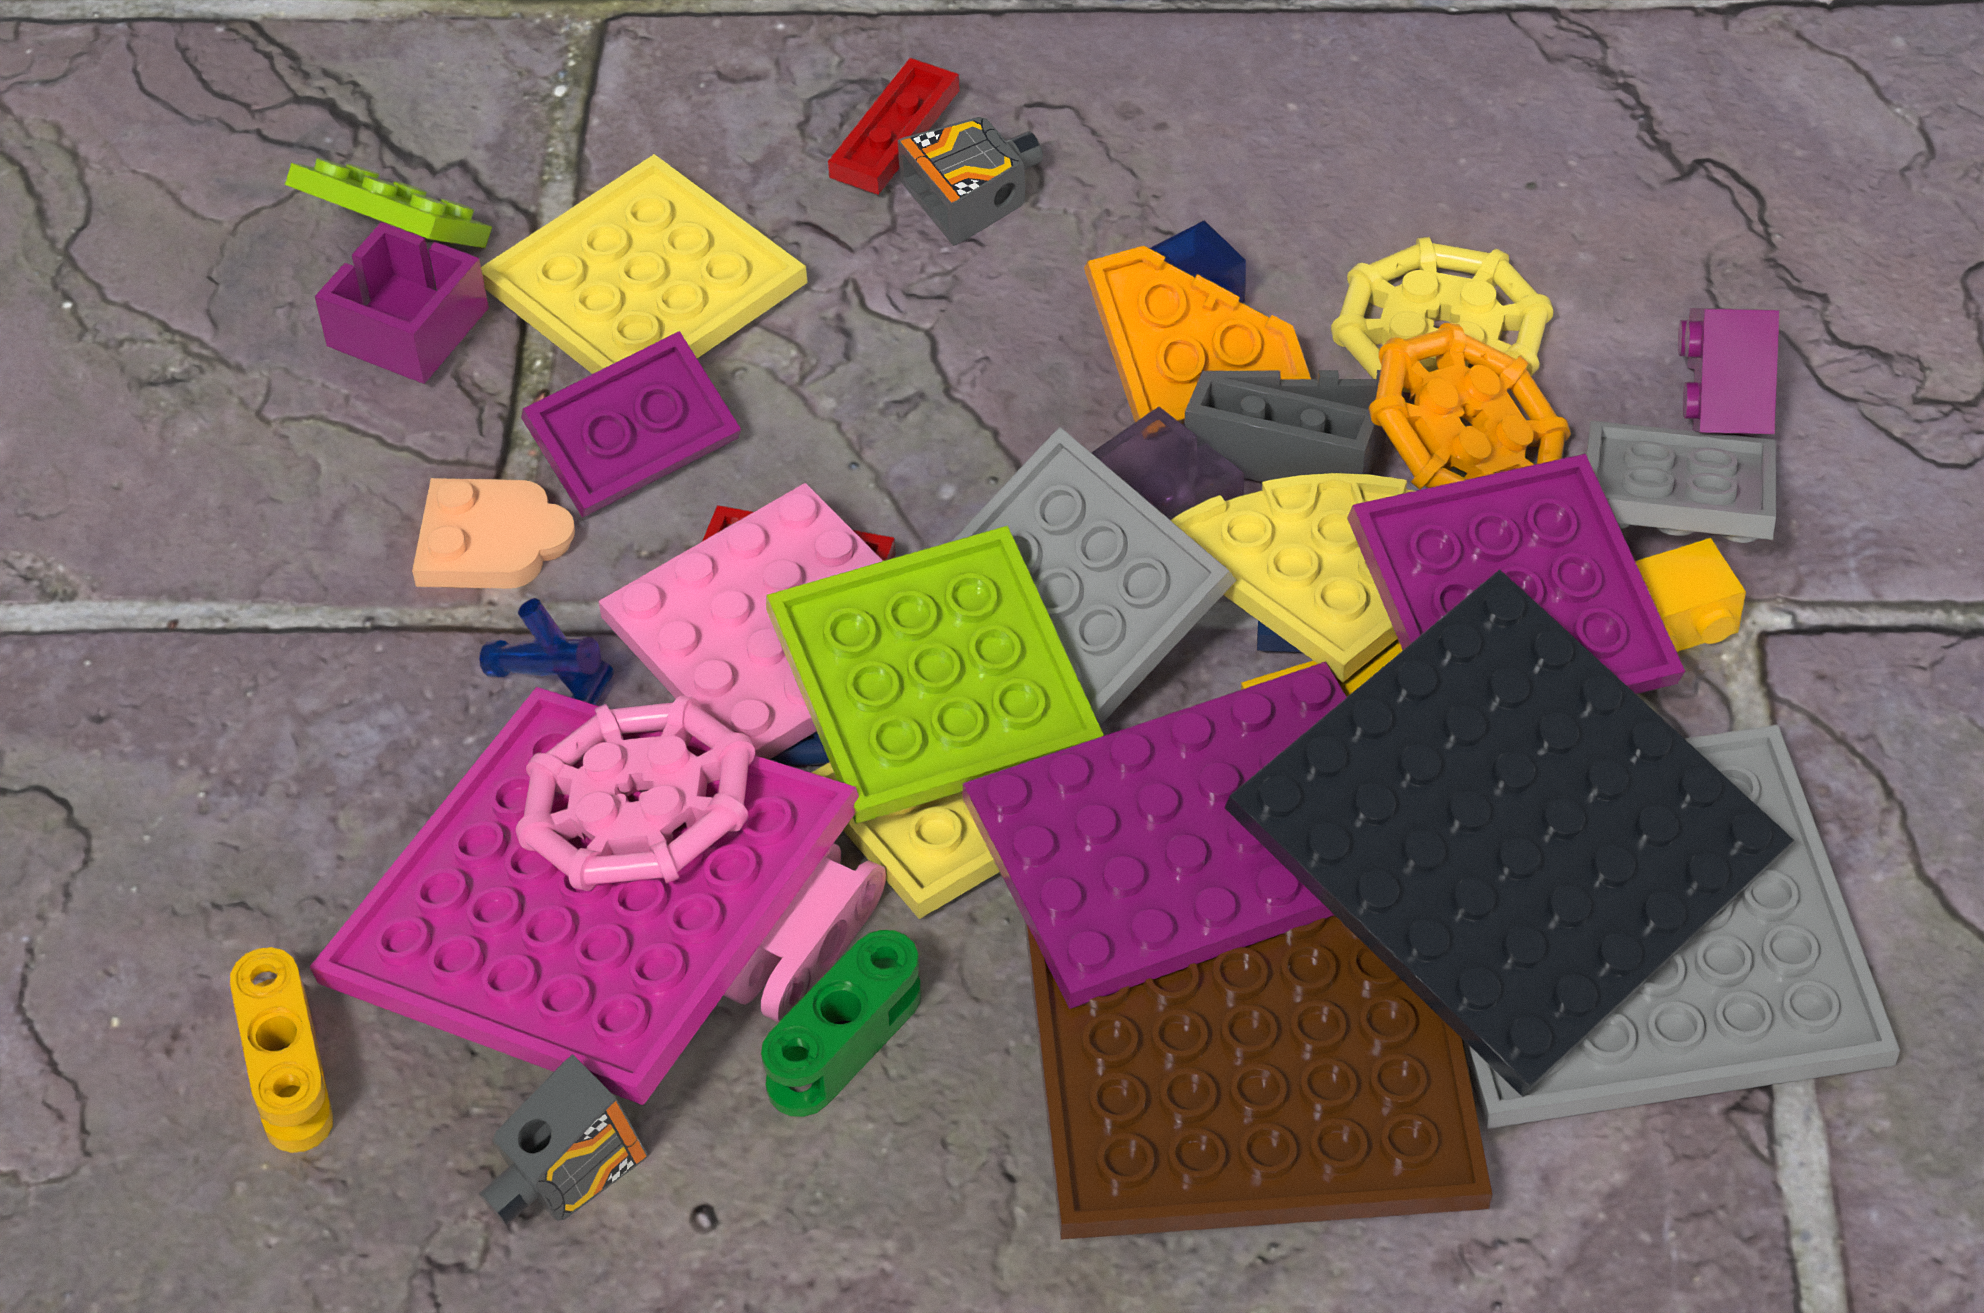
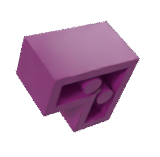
(1733, 368)

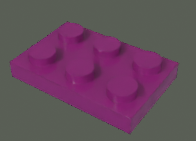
(630, 423)

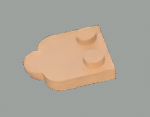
(488, 533)

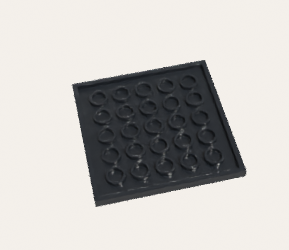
(1509, 829)

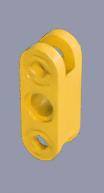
(288, 1082)

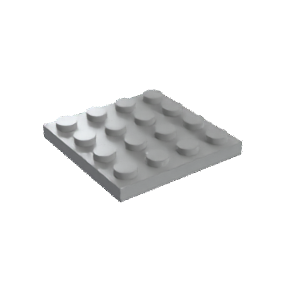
(1105, 565)

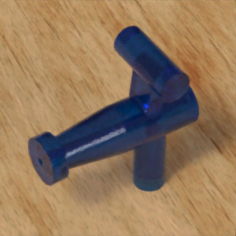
(550, 654)

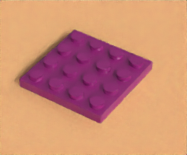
(1541, 529)

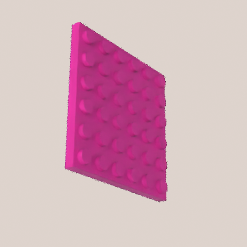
(522, 962)

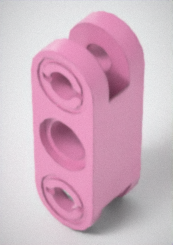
(810, 934)

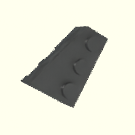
(1287, 425)

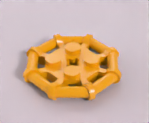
(1431, 431)

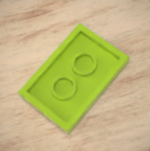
(388, 202)

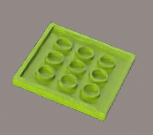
(931, 671)

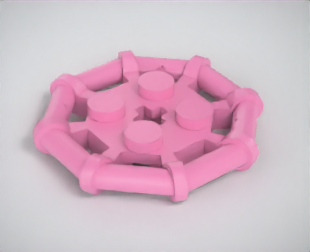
(635, 837)

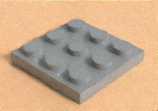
(1686, 480)

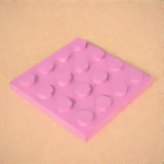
(707, 623)

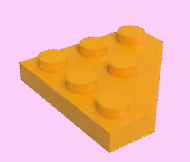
(1176, 325)

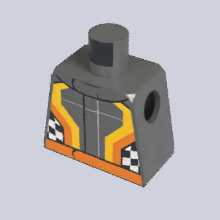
(967, 174)
(562, 1146)

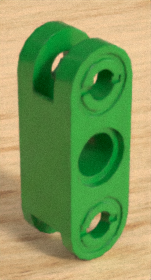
(871, 987)

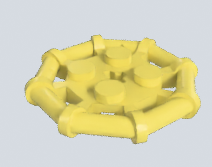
(1435, 296)

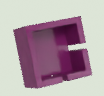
(389, 307)

